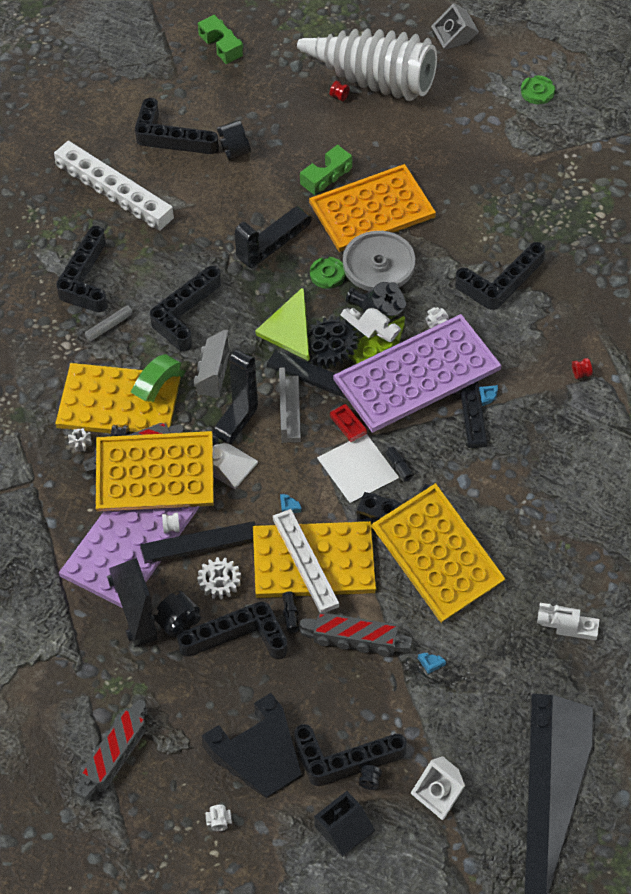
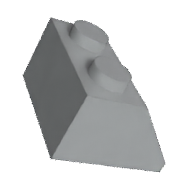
(454, 27)

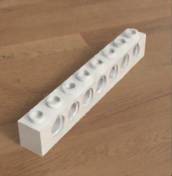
(114, 185)

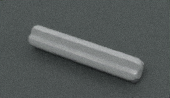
(108, 323)

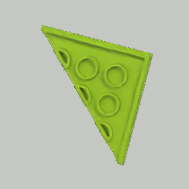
(288, 327)
(374, 345)

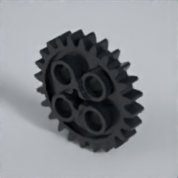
(331, 341)

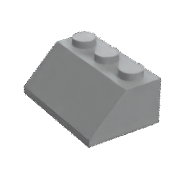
(213, 365)

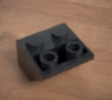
(343, 823)

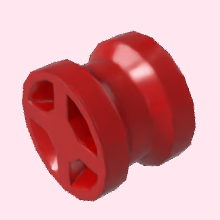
(339, 90)
(582, 368)

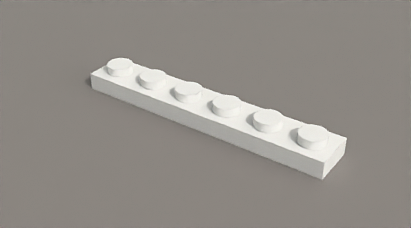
(305, 561)

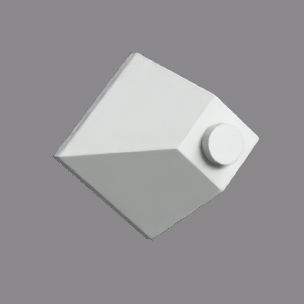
(231, 464)
(439, 786)

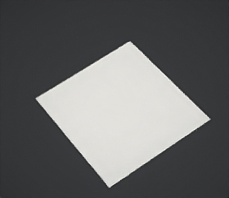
(357, 468)

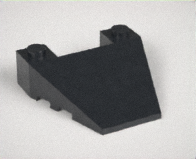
(135, 601)
(261, 754)

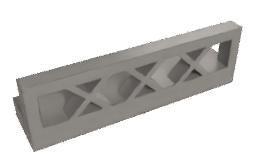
(289, 407)

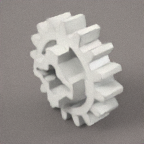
(219, 578)

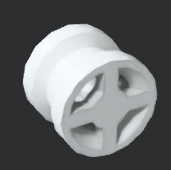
(170, 523)

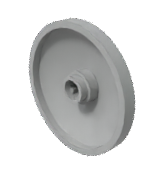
(377, 259)

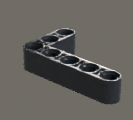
(151, 134)
(255, 246)
(71, 285)
(496, 293)
(166, 313)
(243, 397)
(235, 630)
(346, 757)

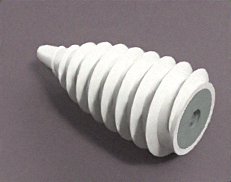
(378, 61)

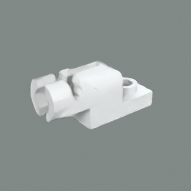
(372, 322)
(568, 621)

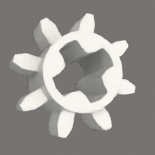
(436, 317)
(79, 440)
(218, 818)

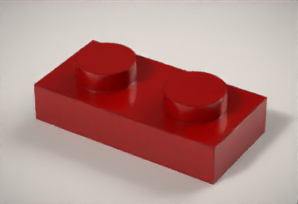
(348, 423)

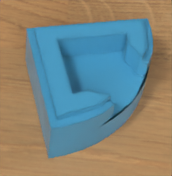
(488, 394)
(289, 503)
(431, 662)

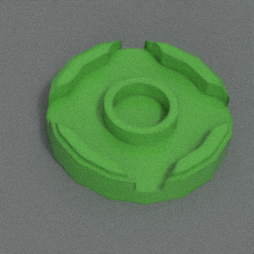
(537, 89)
(327, 272)

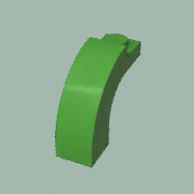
(155, 375)

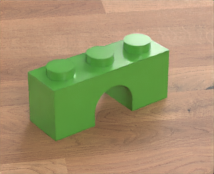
(228, 46)
(317, 179)

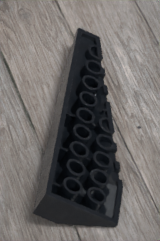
(557, 761)

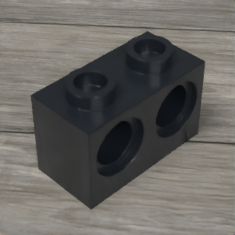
(380, 507)

